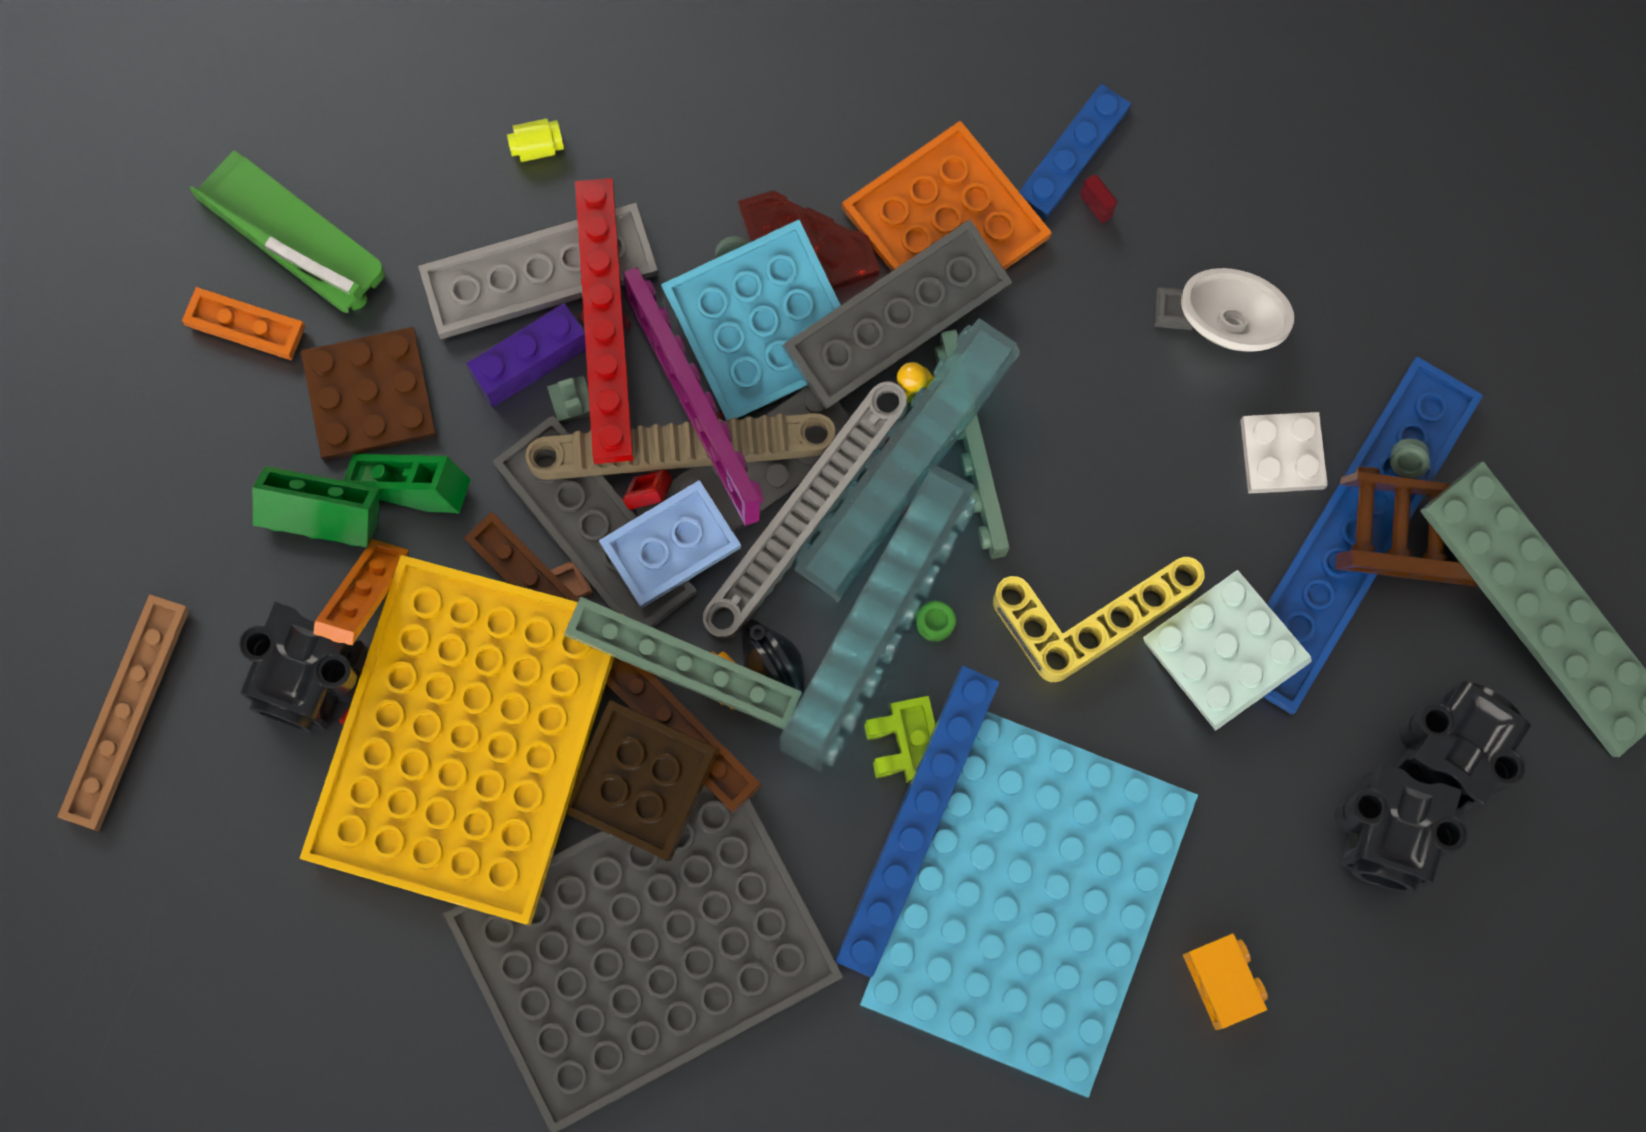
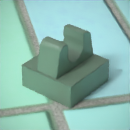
(570, 399)

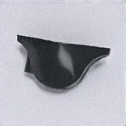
(772, 655)

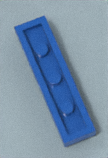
(1074, 150)

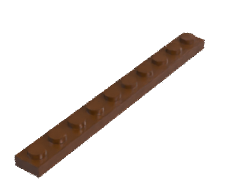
(633, 685)

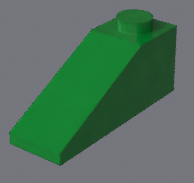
(412, 480)

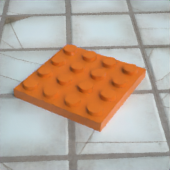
(938, 192)

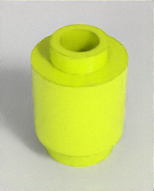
(535, 139)

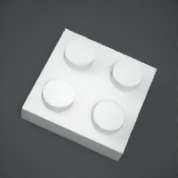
(1283, 452)

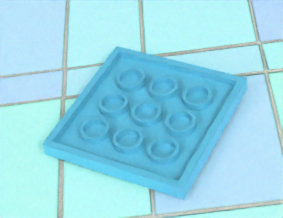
(744, 311)

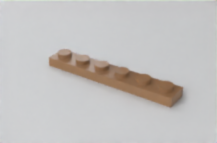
(123, 713)

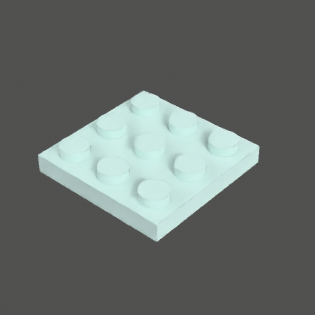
(1227, 649)

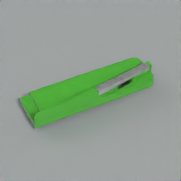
(290, 232)

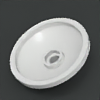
(1237, 309)

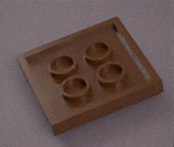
(368, 394)

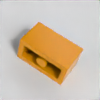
(1226, 981)

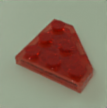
(842, 252)

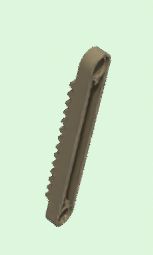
(680, 446)

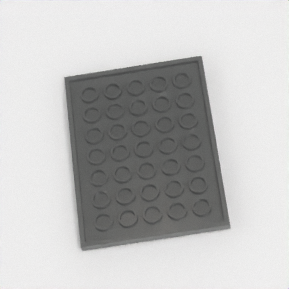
(644, 958)

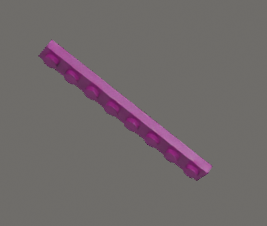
(698, 405)

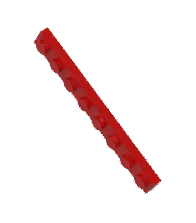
(603, 322)

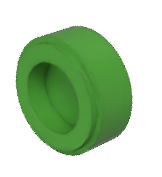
(935, 621)

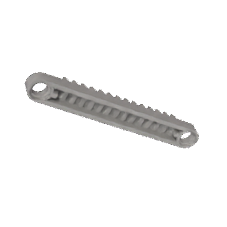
(804, 511)

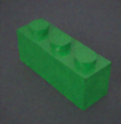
(315, 506)

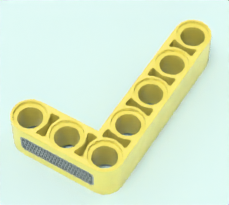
(1098, 624)

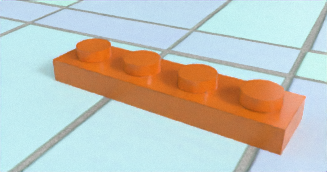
(359, 593)

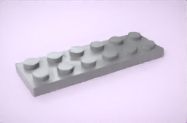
(523, 274)

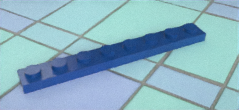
(916, 822)

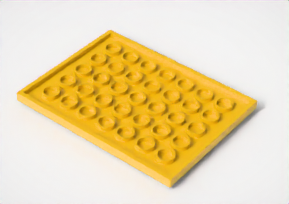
(460, 742)

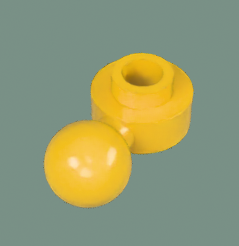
(912, 378)

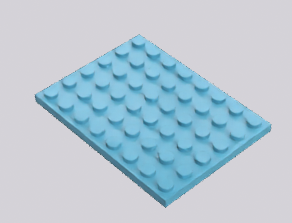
(1032, 904)

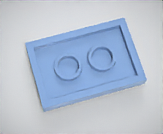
(670, 544)

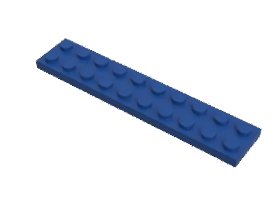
(1313, 595)

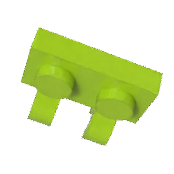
(913, 725)

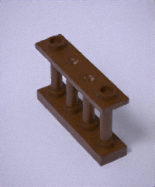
(1398, 559)

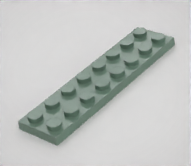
(1543, 605)

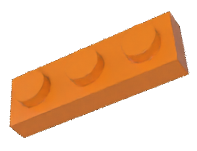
(243, 323)

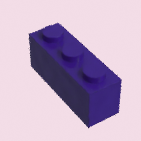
(527, 355)

